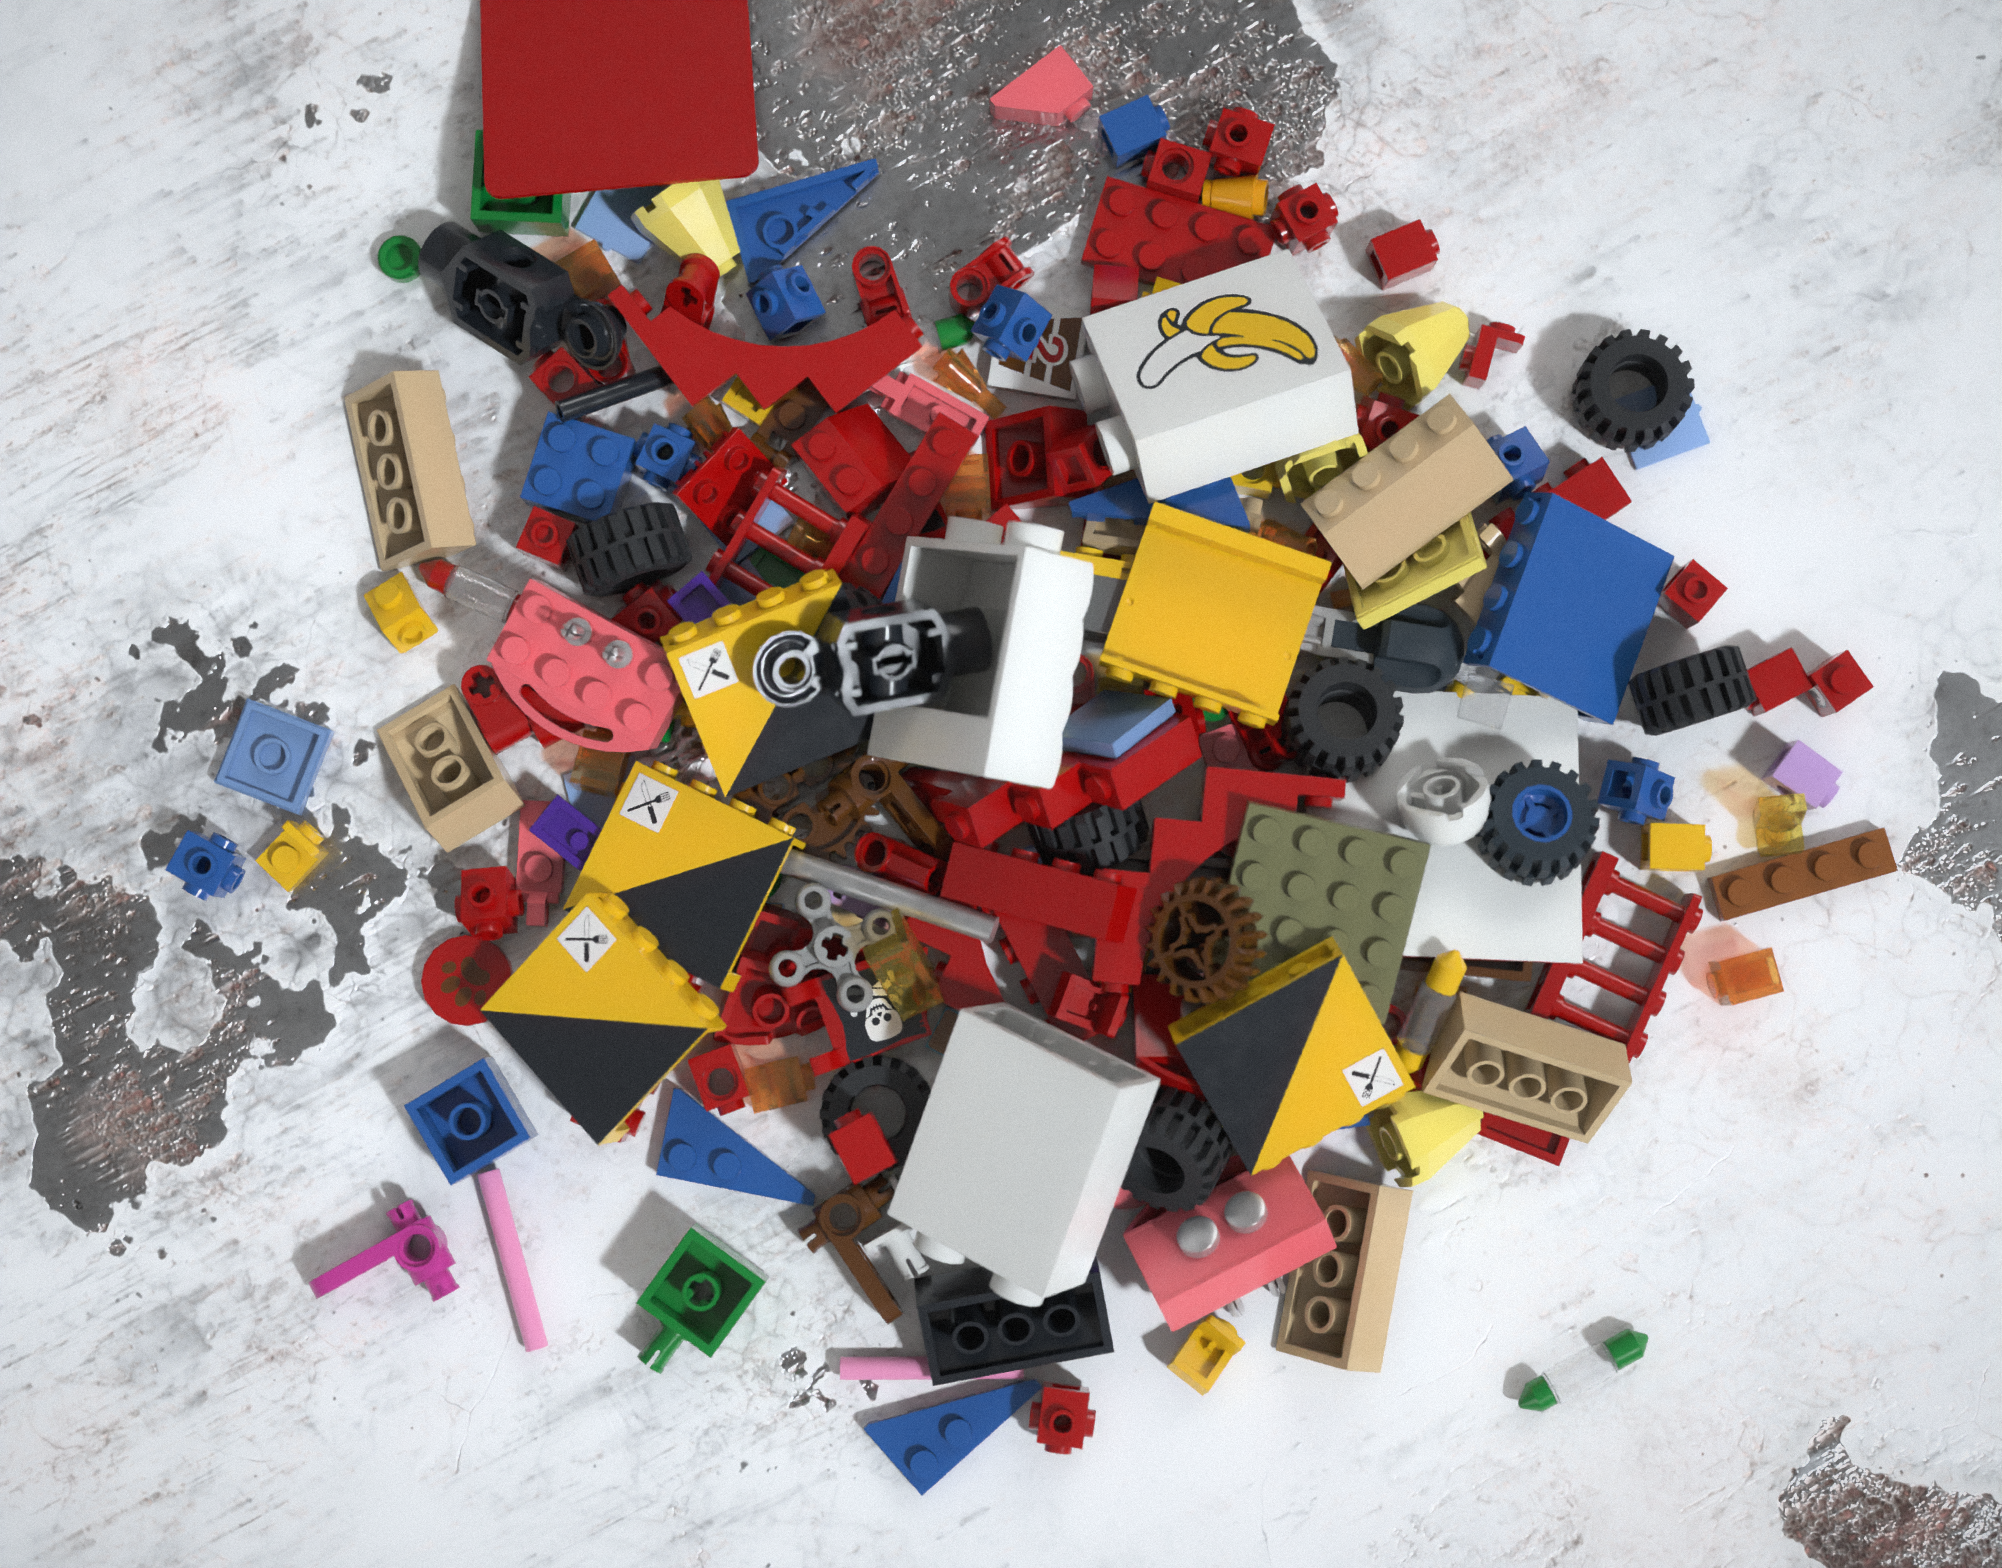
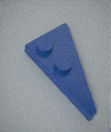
(782, 218)
(1212, 501)
(710, 1153)
(936, 1438)

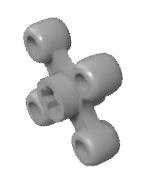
(815, 956)

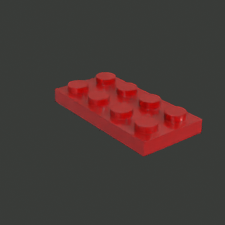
(1169, 235)

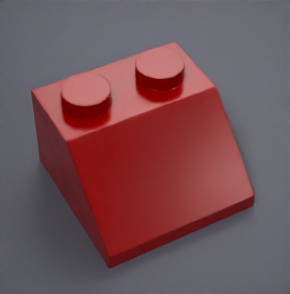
(853, 459)
(1018, 459)

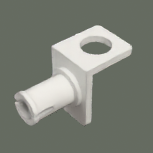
(899, 1245)

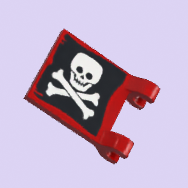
(858, 1033)

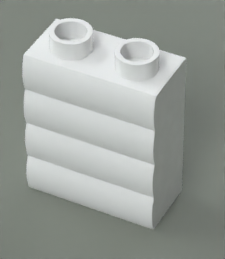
(1034, 602)

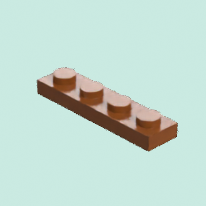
(1802, 874)

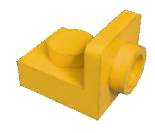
(293, 854)

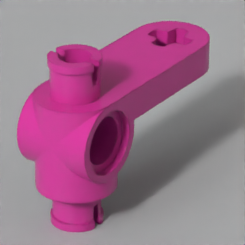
(407, 1222)

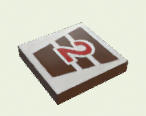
(1048, 367)

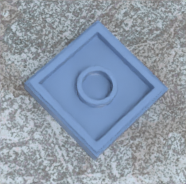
(1114, 722)
(274, 757)

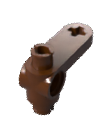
(894, 794)
(866, 1202)

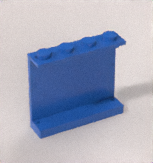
(1569, 605)

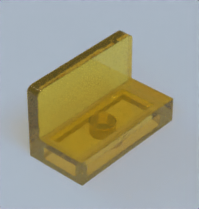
(904, 970)

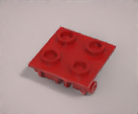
(723, 482)

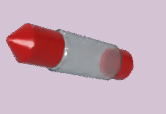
(470, 589)

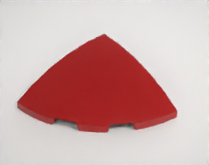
(758, 1006)

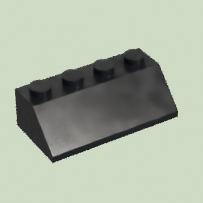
(981, 1334)

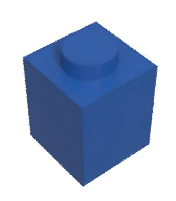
(1133, 130)

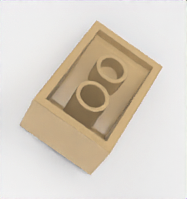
(450, 769)

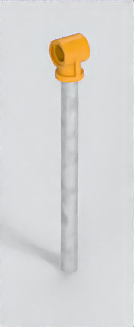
(889, 895)

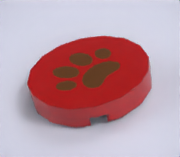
(463, 978)

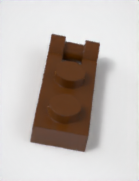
(790, 420)

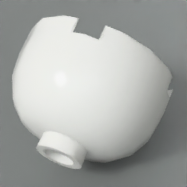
(1444, 802)

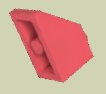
(1045, 93)

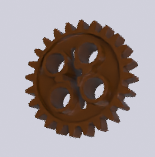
(824, 837)

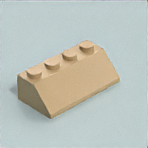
(410, 469)
(1407, 491)
(1527, 1068)
(1344, 1300)

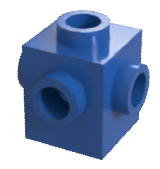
(785, 301)
(1010, 324)
(1523, 461)
(666, 472)
(1636, 790)
(193, 860)

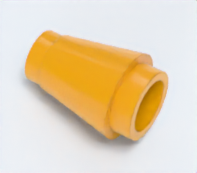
(1237, 195)

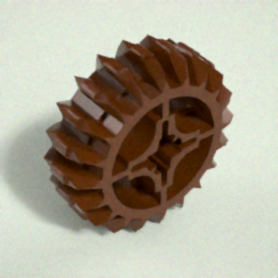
(1183, 927)

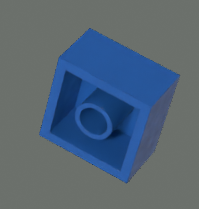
(579, 470)
(471, 1120)

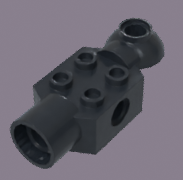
(518, 298)
(876, 657)

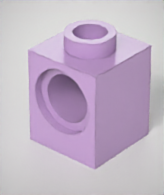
(1803, 771)

